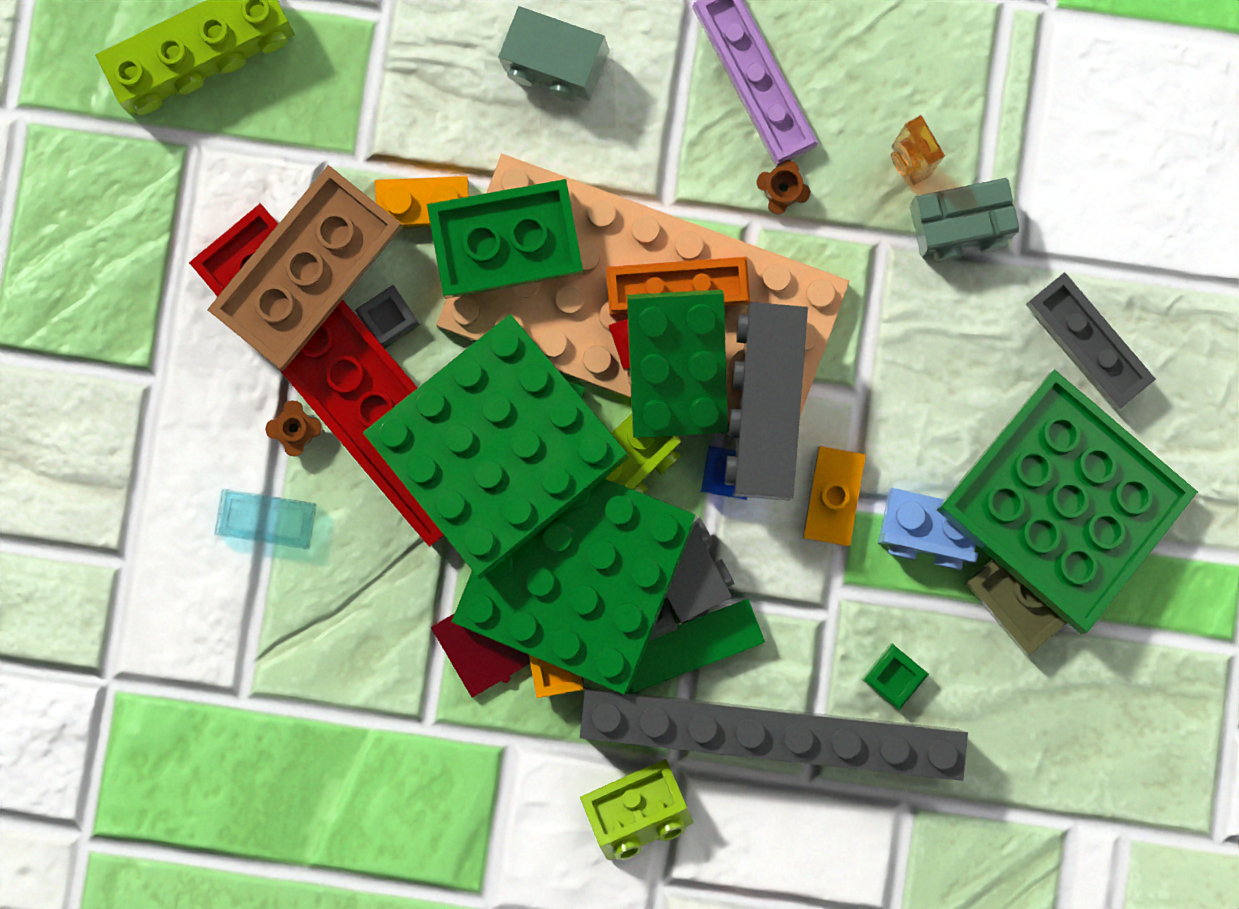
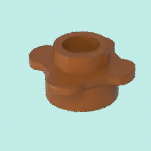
(786, 174)
(280, 428)

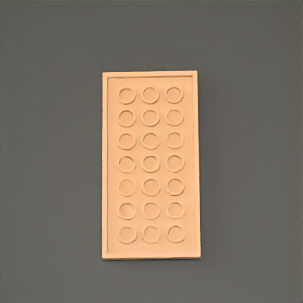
(571, 313)

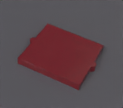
(477, 658)

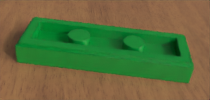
(698, 644)

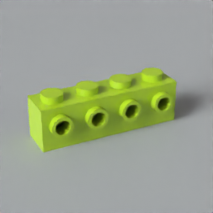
(191, 48)

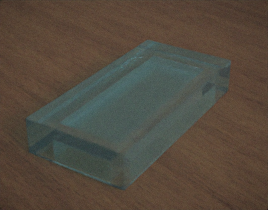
(265, 519)

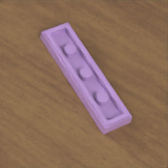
(756, 78)

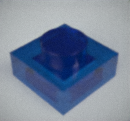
(714, 473)

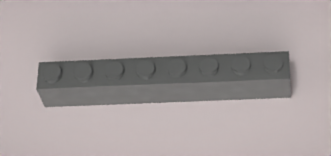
(774, 734)

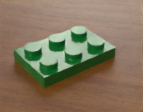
(505, 239)
(677, 363)

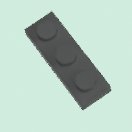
(1090, 341)

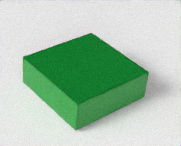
(895, 676)

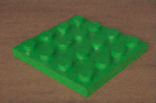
(495, 446)
(1067, 501)
(585, 585)

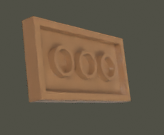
(305, 268)

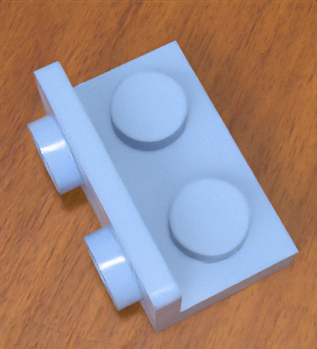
(916, 526)

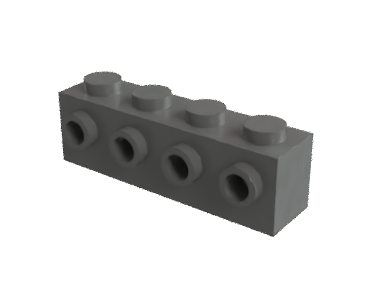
(769, 401)

